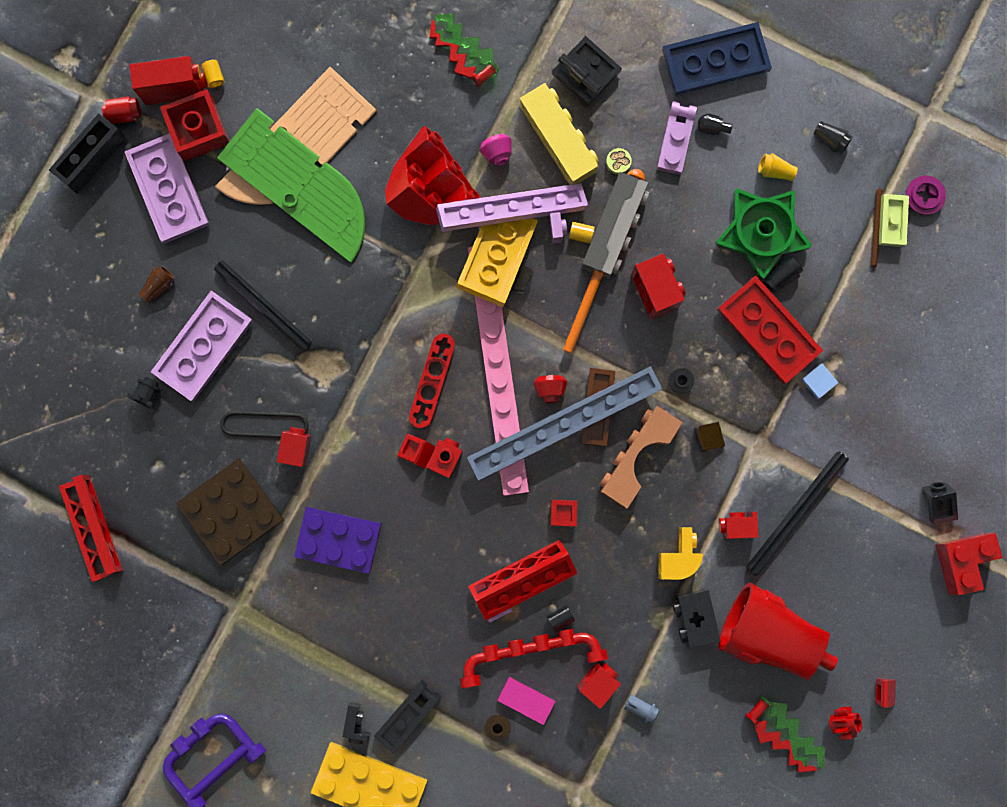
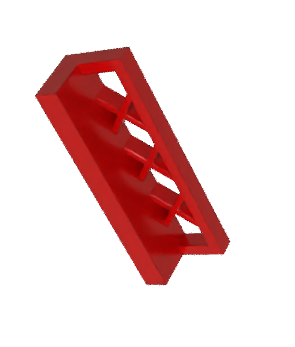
(96, 525)
(524, 581)

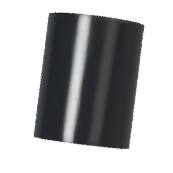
(560, 618)

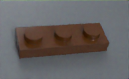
(598, 432)

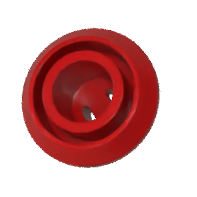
(550, 387)

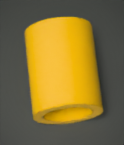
(212, 73)
(581, 232)

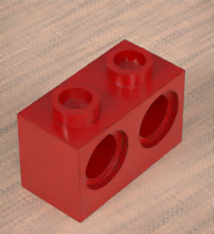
(599, 684)

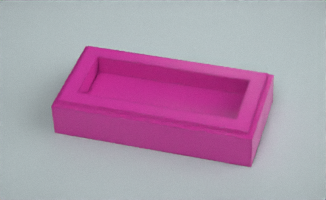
(526, 700)

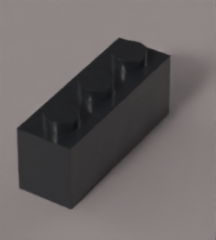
(87, 153)

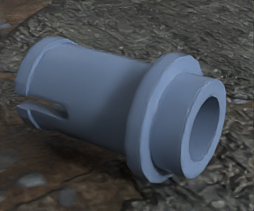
(641, 708)

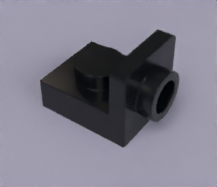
(941, 502)
(354, 719)

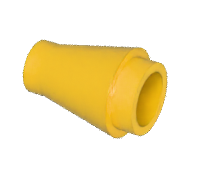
(775, 167)

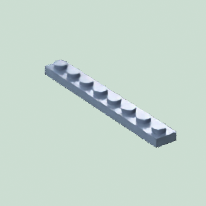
(564, 423)

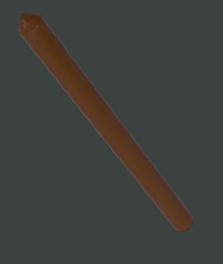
(875, 242)

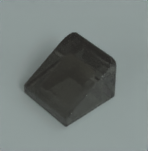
(522, 279)

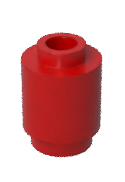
(121, 110)

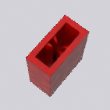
(166, 79)

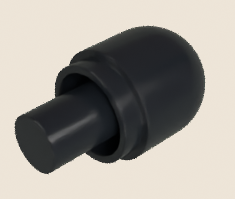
(713, 124)

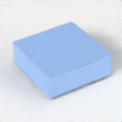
(819, 381)

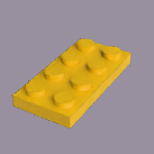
(496, 259)
(365, 782)

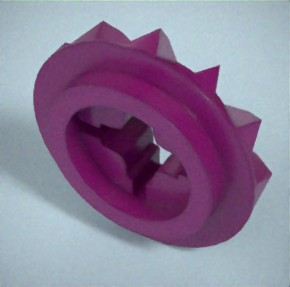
(934, 189)

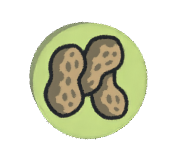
(618, 161)

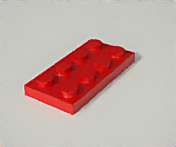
(770, 330)

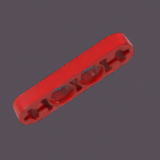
(434, 381)

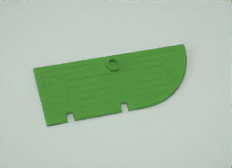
(288, 176)

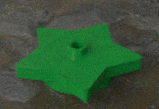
(773, 215)

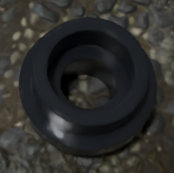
(675, 386)

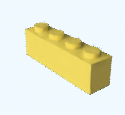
(558, 134)

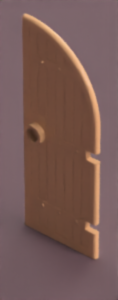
(318, 120)

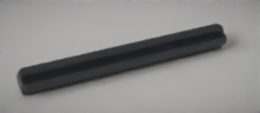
(263, 305)

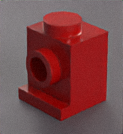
(441, 467)
(739, 526)

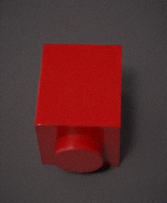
(294, 447)

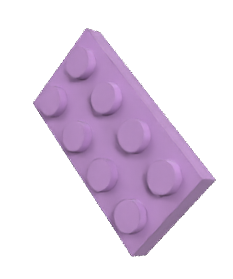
(166, 189)
(202, 346)

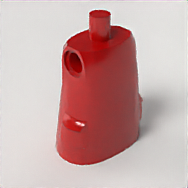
(771, 634)

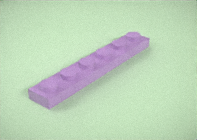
(511, 207)

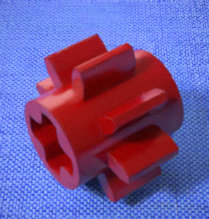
(845, 723)

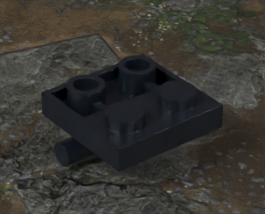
(586, 70)

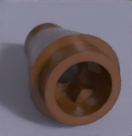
(157, 282)

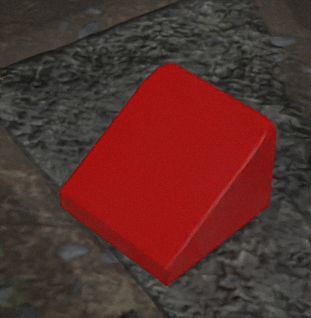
(416, 451)
(885, 692)

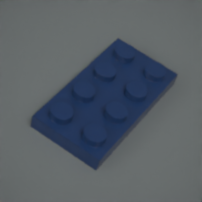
(716, 58)

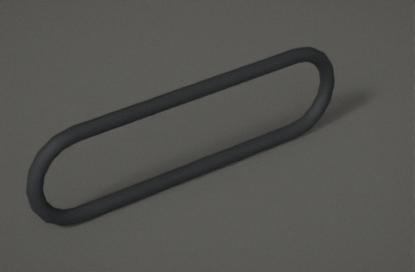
(260, 414)

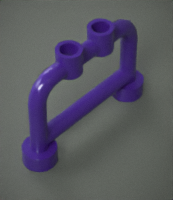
(201, 729)

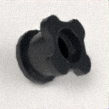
(145, 392)

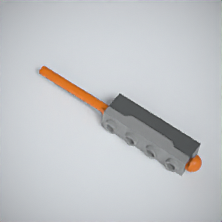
(609, 241)

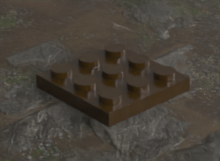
(230, 511)

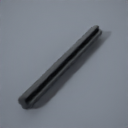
(797, 513)

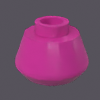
(497, 149)

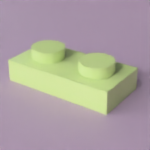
(893, 220)

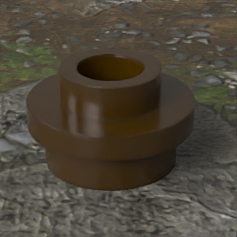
(497, 719)

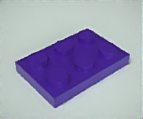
(337, 540)

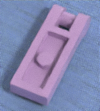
(676, 139)

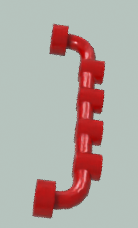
(518, 648)

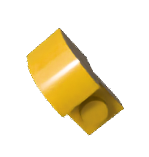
(681, 564)

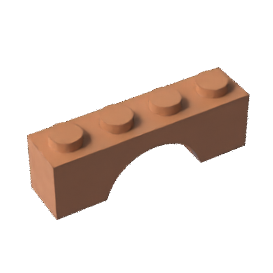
(622, 484)

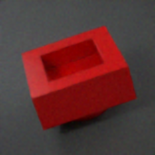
(563, 513)

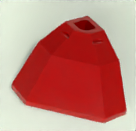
(425, 178)

